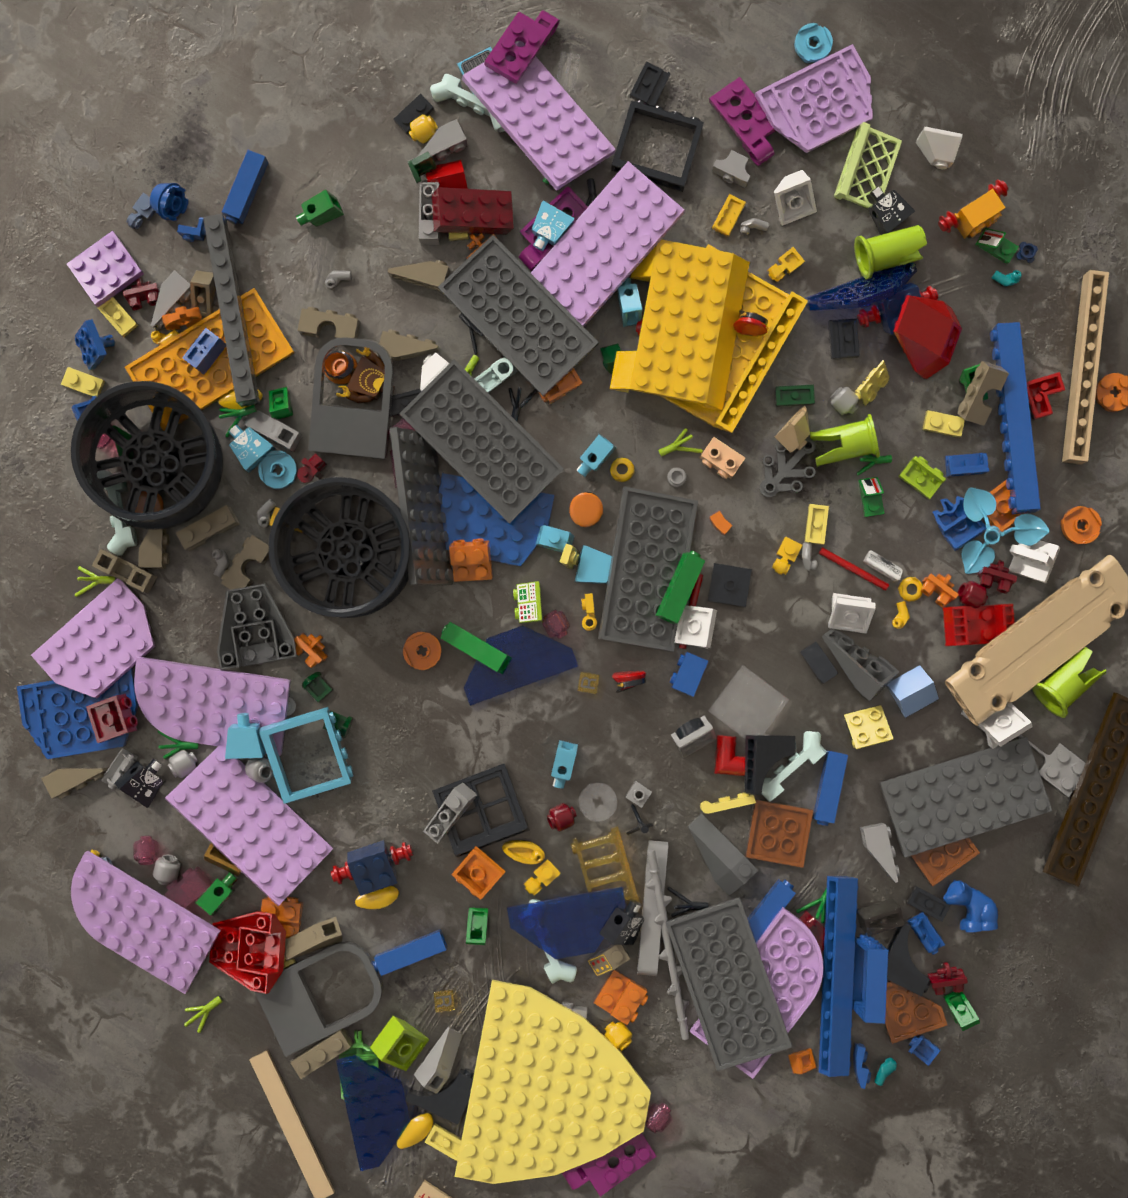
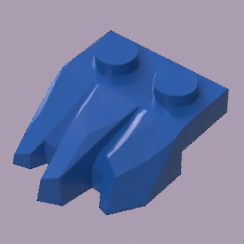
(956, 525)

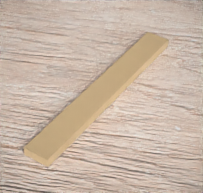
(292, 1125)

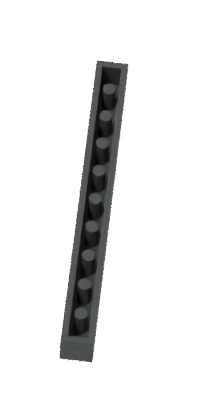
(231, 310)

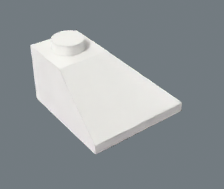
(939, 146)
(795, 197)
(432, 367)

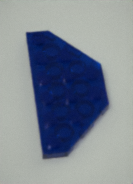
(862, 291)
(532, 660)
(568, 923)
(374, 1109)

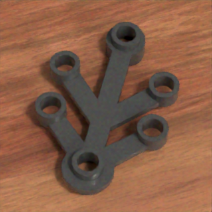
(785, 471)

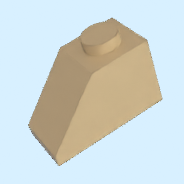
(795, 431)

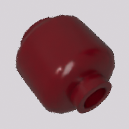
(972, 594)
(561, 817)

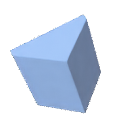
(913, 691)

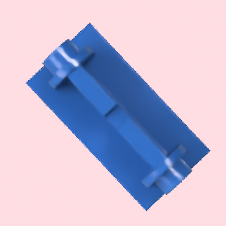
(926, 933)

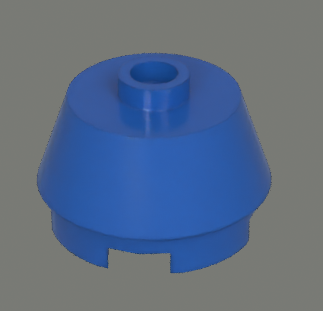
(168, 200)

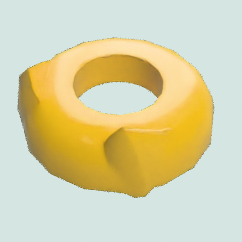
(622, 477)
(903, 589)

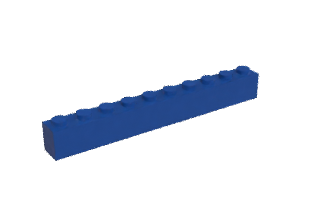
(1016, 420)
(838, 976)

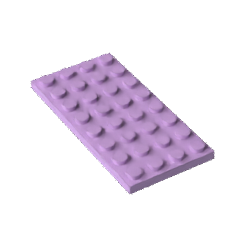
(541, 120)
(607, 243)
(249, 825)

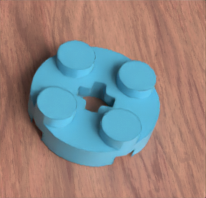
(817, 33)
(271, 478)

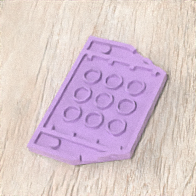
(820, 100)
(98, 642)

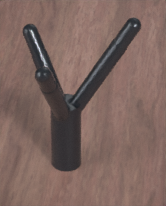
(592, 191)
(471, 328)
(516, 407)
(641, 825)
(686, 907)

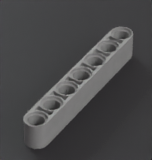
(651, 932)

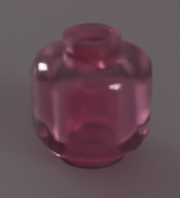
(556, 624)
(146, 850)
(658, 1117)

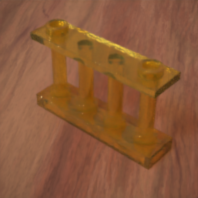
(618, 856)

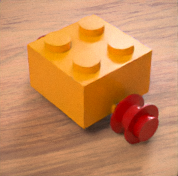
(977, 214)

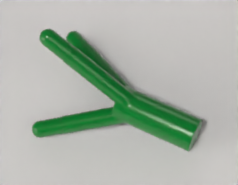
(240, 413)
(874, 460)
(179, 745)
(822, 908)

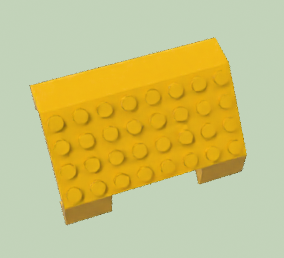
(685, 324)
(751, 354)

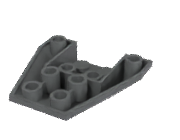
(253, 629)

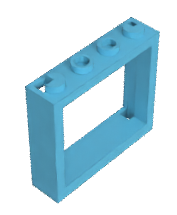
(276, 764)

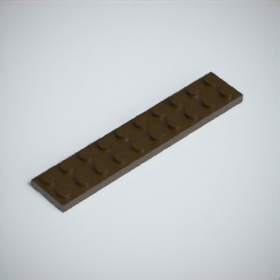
(1092, 796)

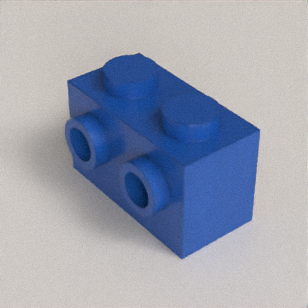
(688, 674)

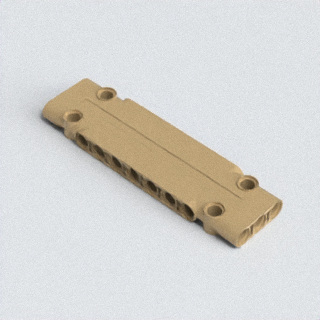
(1041, 641)

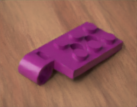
(523, 29)
(750, 132)
(565, 200)
(606, 1177)

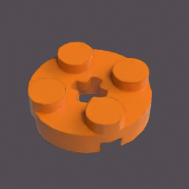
(182, 317)
(1107, 400)
(1081, 514)
(412, 646)

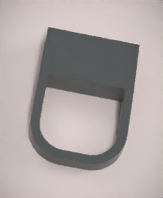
(351, 428)
(294, 1010)

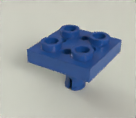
(92, 344)

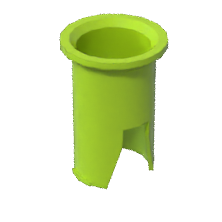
(889, 250)
(856, 441)
(1065, 684)

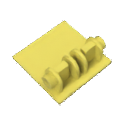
(876, 379)
(868, 727)

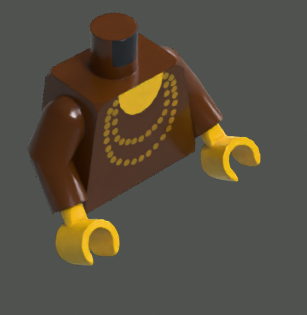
(366, 380)

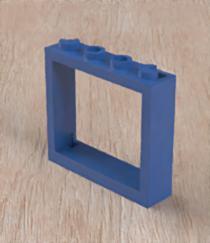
(870, 979)

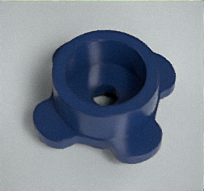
(1032, 249)

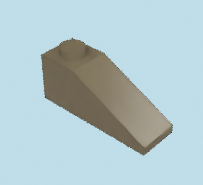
(424, 274)

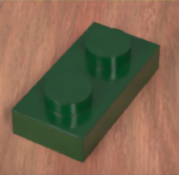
(794, 395)

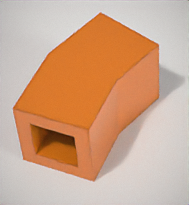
(720, 523)

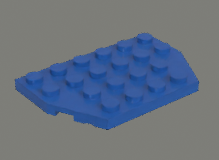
(474, 518)
(60, 718)

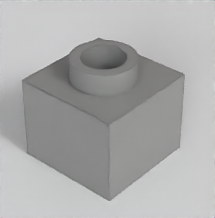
(638, 787)

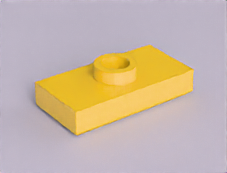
(728, 215)

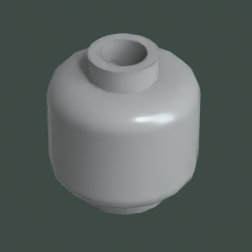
(844, 400)
(182, 764)
(259, 769)
(166, 869)

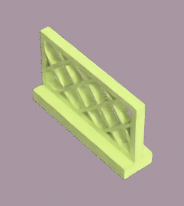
(855, 158)

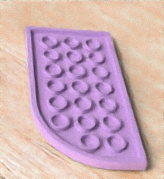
(203, 701)
(140, 922)
(794, 971)

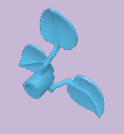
(980, 503)

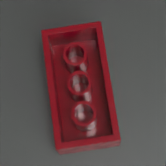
(472, 211)

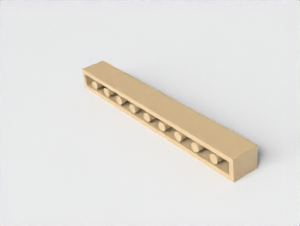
(1085, 367)

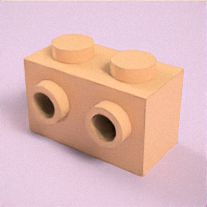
(721, 458)

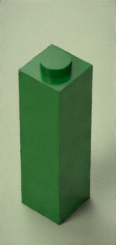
(680, 587)
(475, 647)

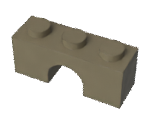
(313, 321)
(986, 378)
(212, 524)
(253, 550)
(124, 571)
(321, 1053)

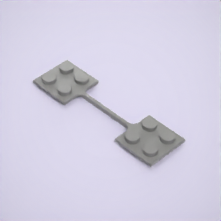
(1060, 768)

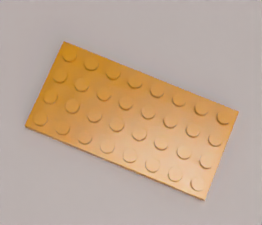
(168, 367)

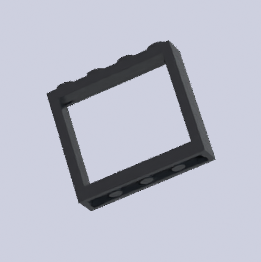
(673, 117)

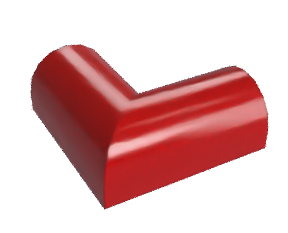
(1039, 391)
(725, 758)

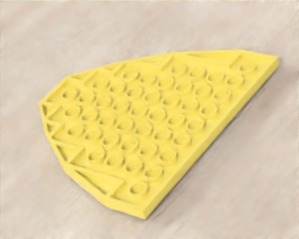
(545, 1091)

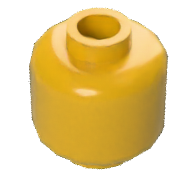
(423, 128)
(618, 1035)

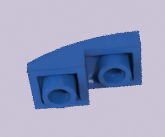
(861, 1071)

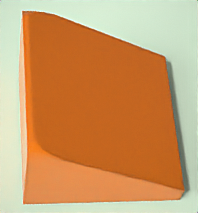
(802, 1061)

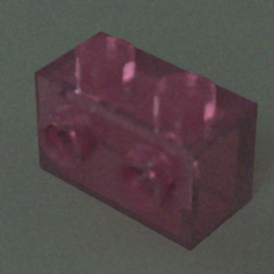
(189, 887)

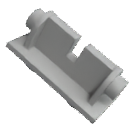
(119, 766)

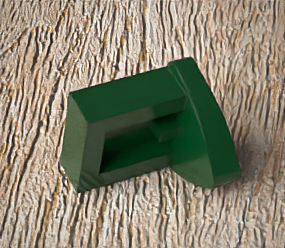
(421, 165)
(609, 354)
(316, 686)
(342, 723)

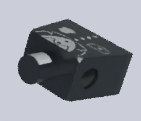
(888, 210)
(141, 782)
(626, 927)

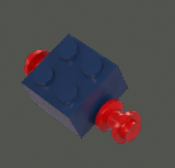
(889, 310)
(372, 866)

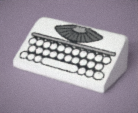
(883, 566)

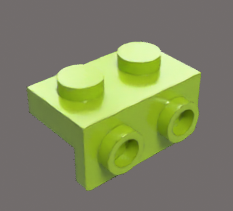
(922, 476)

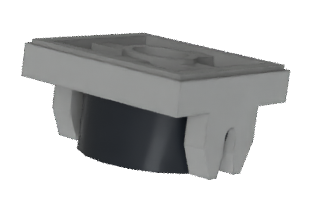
(693, 736)

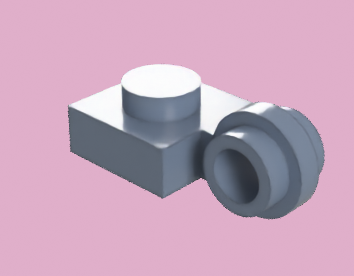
(144, 209)

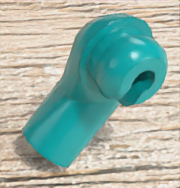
(1007, 280)
(885, 1070)

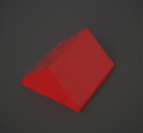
(448, 175)

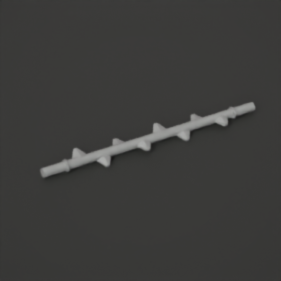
(668, 953)

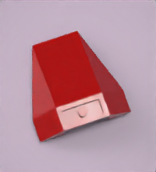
(927, 334)
(250, 950)

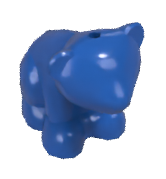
(981, 909)

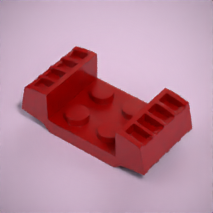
(976, 625)

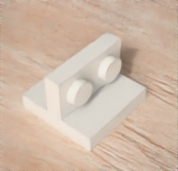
(1034, 560)
(851, 613)
(696, 626)
(1005, 725)

